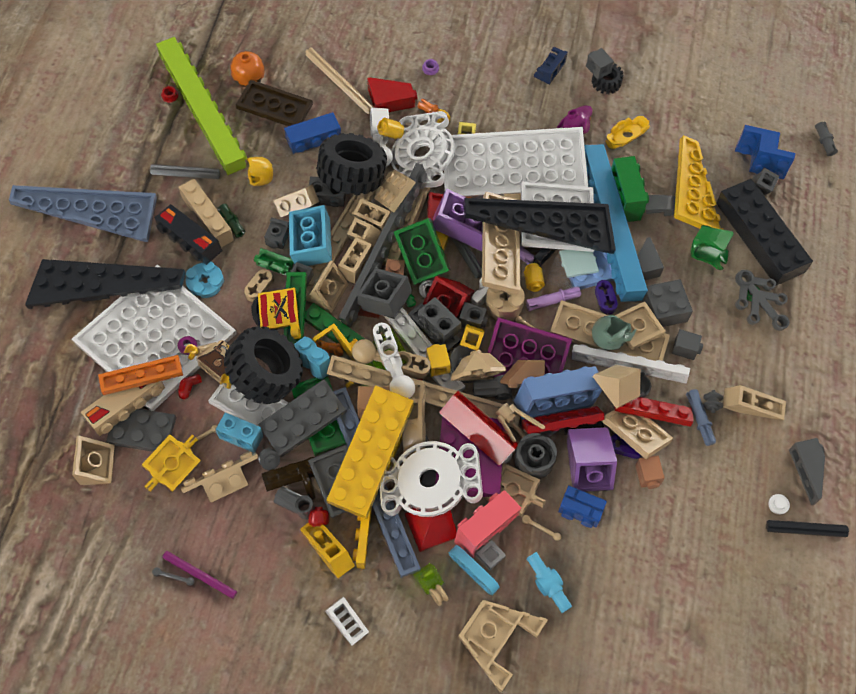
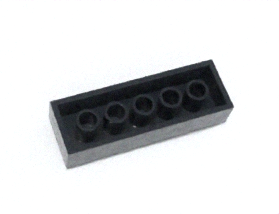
(764, 232)

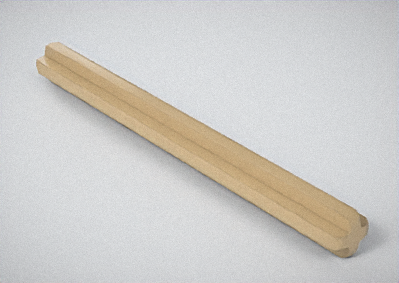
(339, 80)

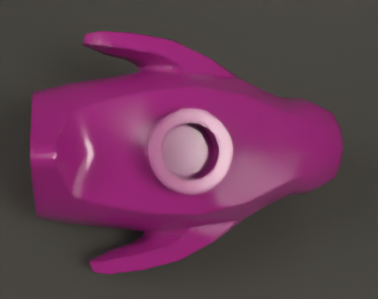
(577, 118)

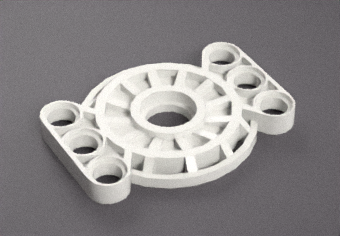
(429, 135)
(445, 493)

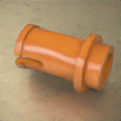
(427, 107)

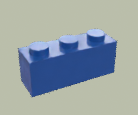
(311, 132)

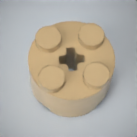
(504, 304)

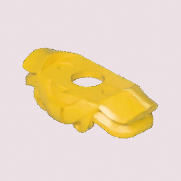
(636, 126)

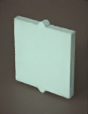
(578, 263)

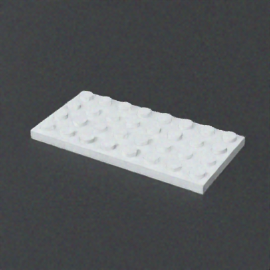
(505, 159)

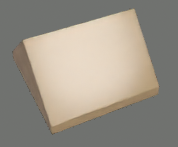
(328, 288)
(619, 384)
(93, 461)

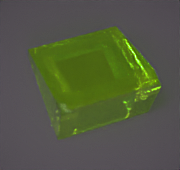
(428, 578)

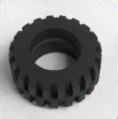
(351, 163)
(251, 377)

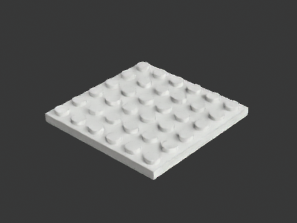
(148, 329)

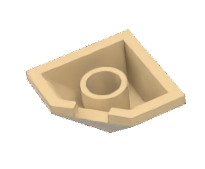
(477, 367)

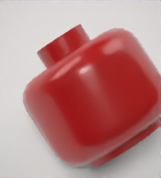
(318, 517)

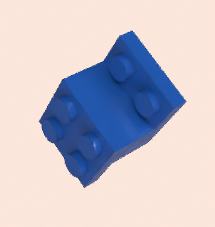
(764, 150)

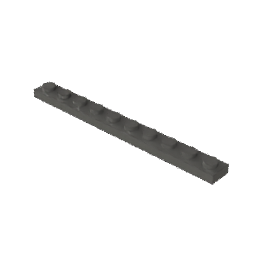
(382, 247)

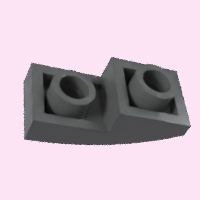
(660, 204)

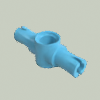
(549, 582)

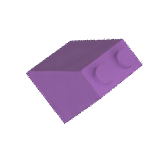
(591, 459)

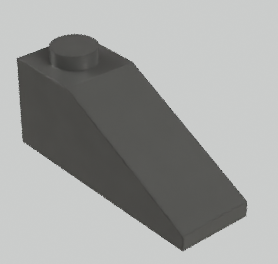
(810, 463)

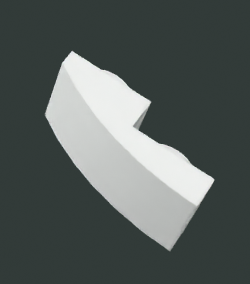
(479, 296)

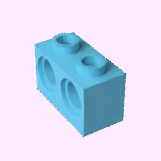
(239, 432)

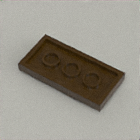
(273, 104)

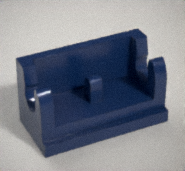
(551, 66)

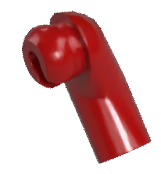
(186, 385)

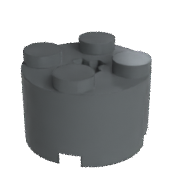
(540, 447)

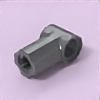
(492, 388)
(293, 502)

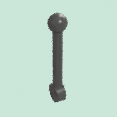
(157, 572)

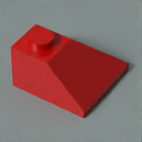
(450, 294)
(431, 530)

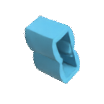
(313, 357)

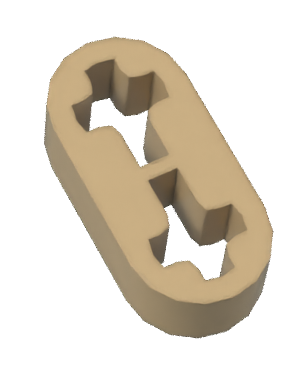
(258, 285)

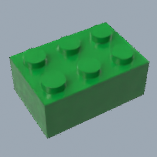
(630, 187)
(422, 251)

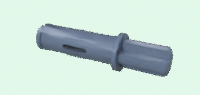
(701, 417)

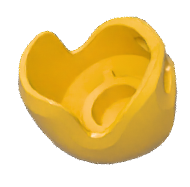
(261, 169)

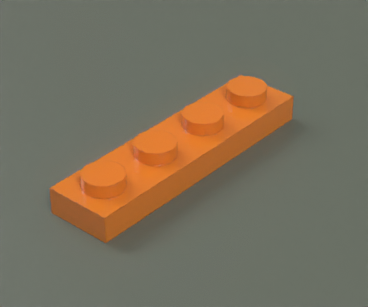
(140, 375)

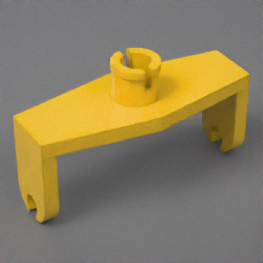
(342, 340)

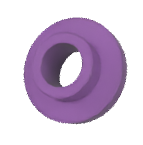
(430, 67)

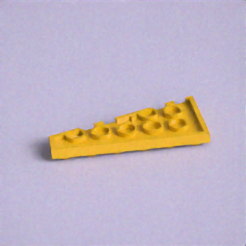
(693, 192)

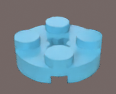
(202, 289)

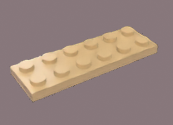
(500, 255)
(577, 324)

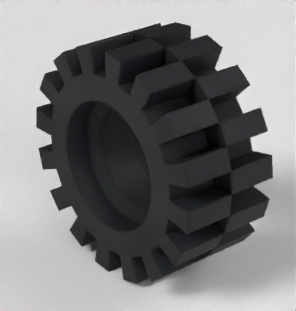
(609, 85)

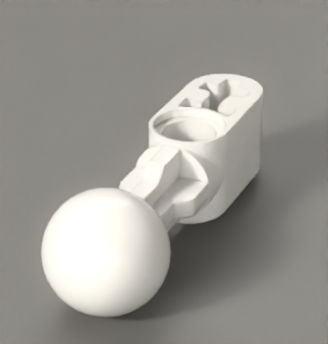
(376, 115)
(400, 383)

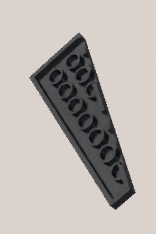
(567, 222)
(87, 281)

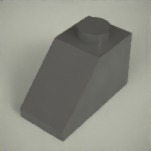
(650, 260)

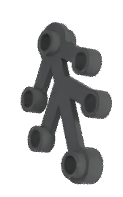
(760, 297)

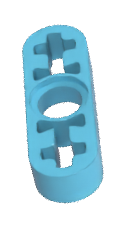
(474, 570)

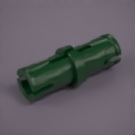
(232, 220)

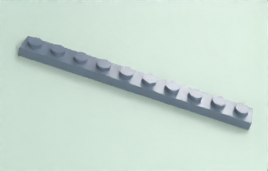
(390, 525)

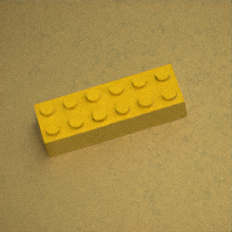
(370, 452)

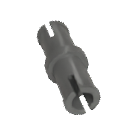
(826, 138)

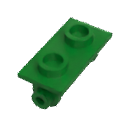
(274, 261)

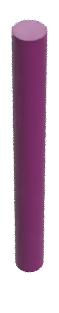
(199, 574)

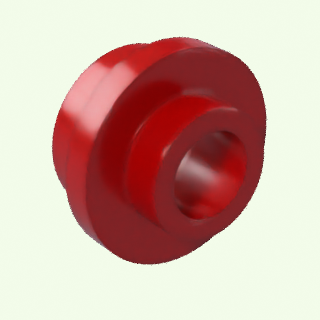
(169, 94)

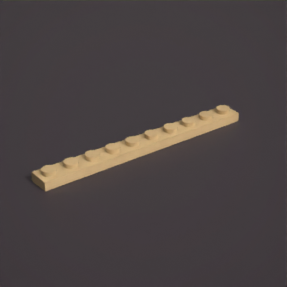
(434, 394)

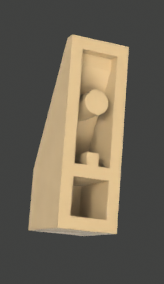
(753, 403)

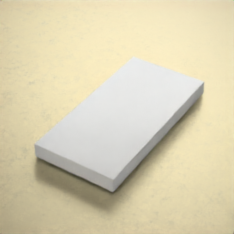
(237, 405)

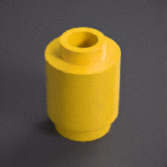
(390, 128)
(534, 277)

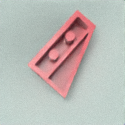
(486, 522)

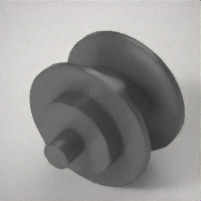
(713, 401)
(269, 459)

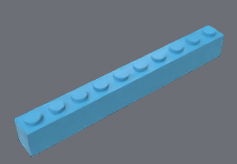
(624, 261)

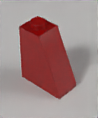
(391, 94)

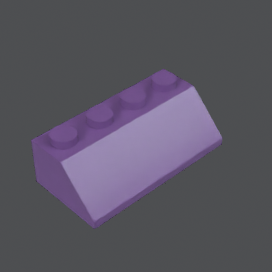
(451, 221)

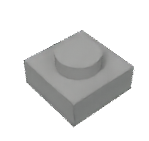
(490, 555)

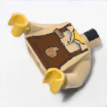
(211, 360)

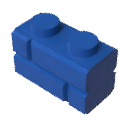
(582, 507)

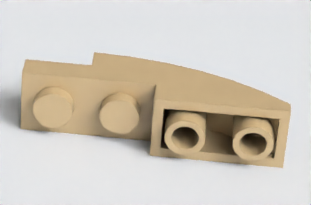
(415, 428)

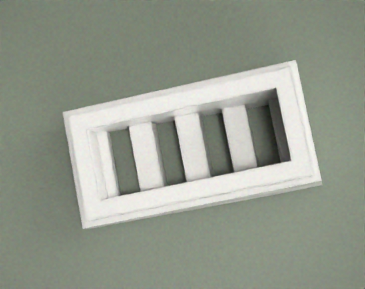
(353, 616)

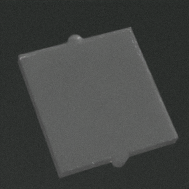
(557, 275)

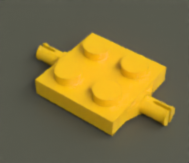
(171, 463)

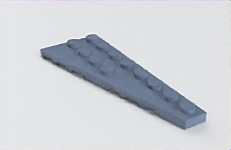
(111, 211)

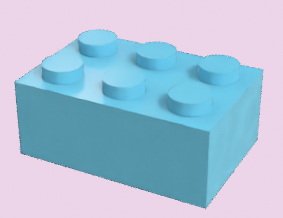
(310, 236)

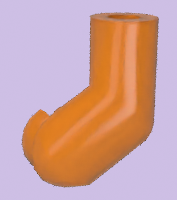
(330, 347)

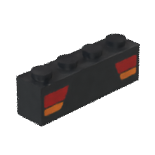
(188, 234)

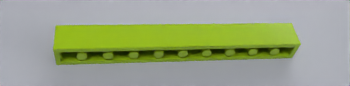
(202, 107)

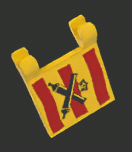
(279, 310)

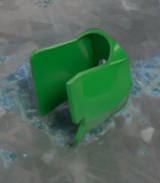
(711, 246)

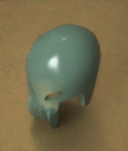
(611, 332)

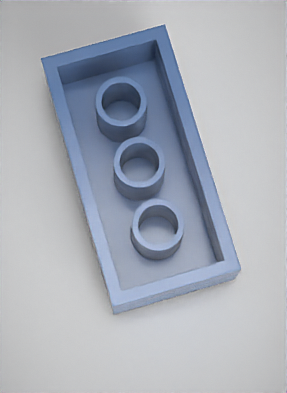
(558, 392)

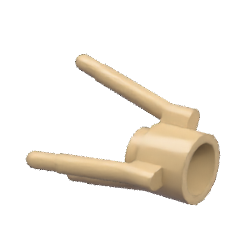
(506, 414)

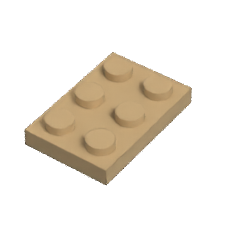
(393, 190)
(638, 432)

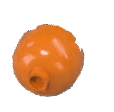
(247, 67)

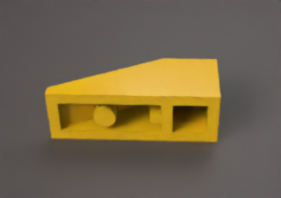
(329, 549)

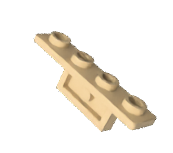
(223, 480)

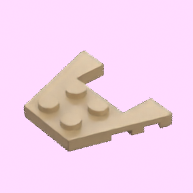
(489, 631)

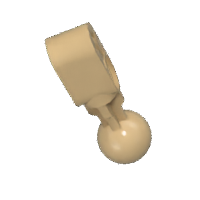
(365, 352)

